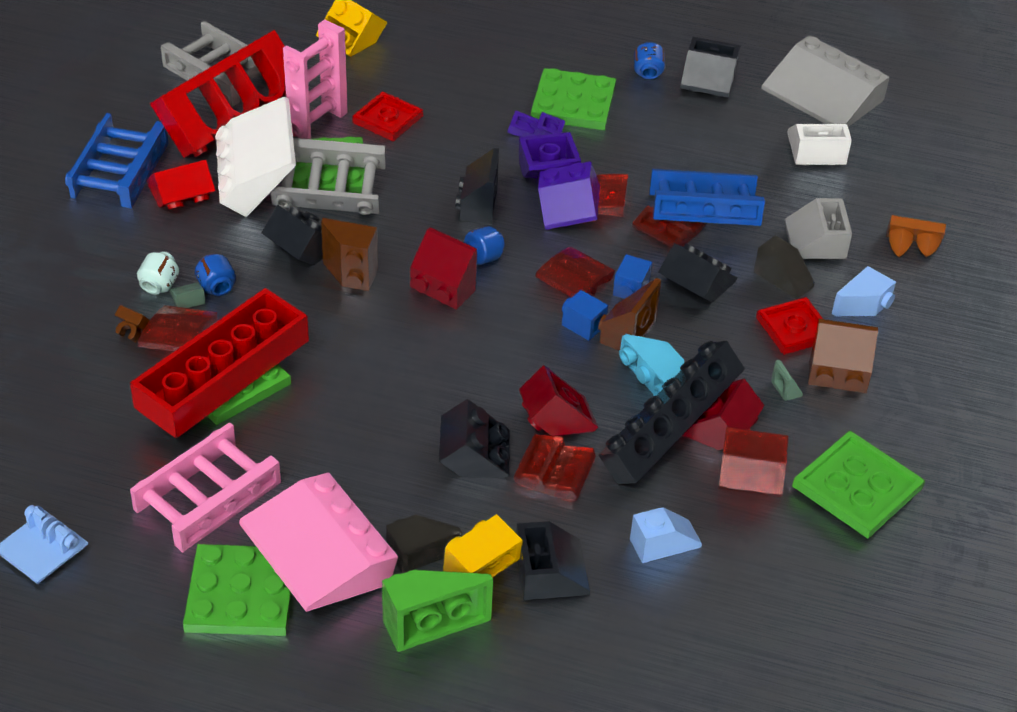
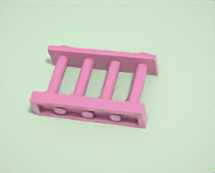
(332, 78)
(213, 510)

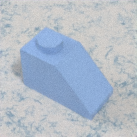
(865, 295)
(662, 534)

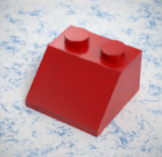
(181, 184)

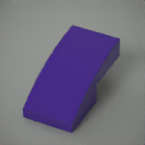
(526, 125)

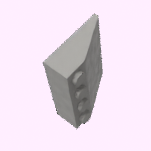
(827, 83)

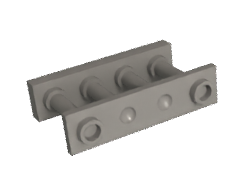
(187, 66)
(333, 153)

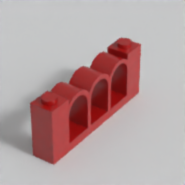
(183, 120)

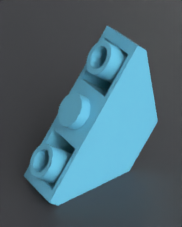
(650, 360)

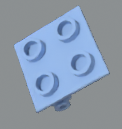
(40, 544)

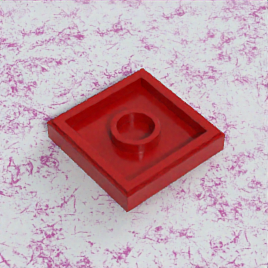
(387, 116)
(790, 324)

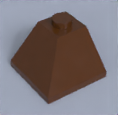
(631, 316)

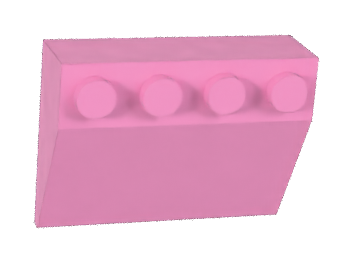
(320, 543)

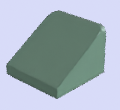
(188, 295)
(784, 382)

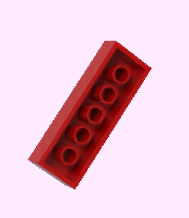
(219, 362)

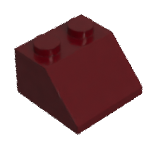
(444, 269)
(556, 405)
(734, 408)

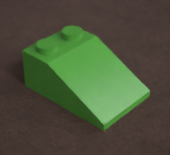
(434, 604)

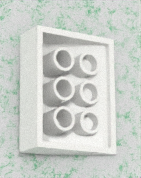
(254, 155)

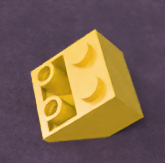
(360, 25)
(484, 549)

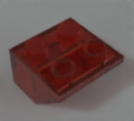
(753, 462)

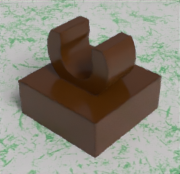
(130, 320)

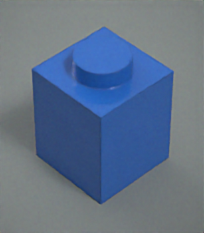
(631, 276)
(583, 314)

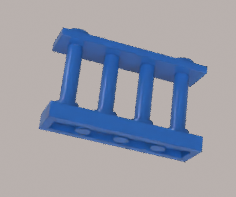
(134, 173)
(706, 197)

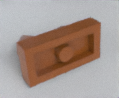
(905, 230)

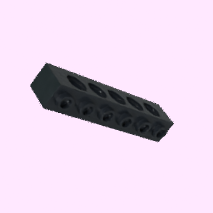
(671, 412)

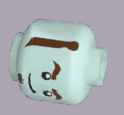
(157, 272)

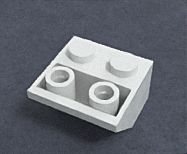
(820, 144)

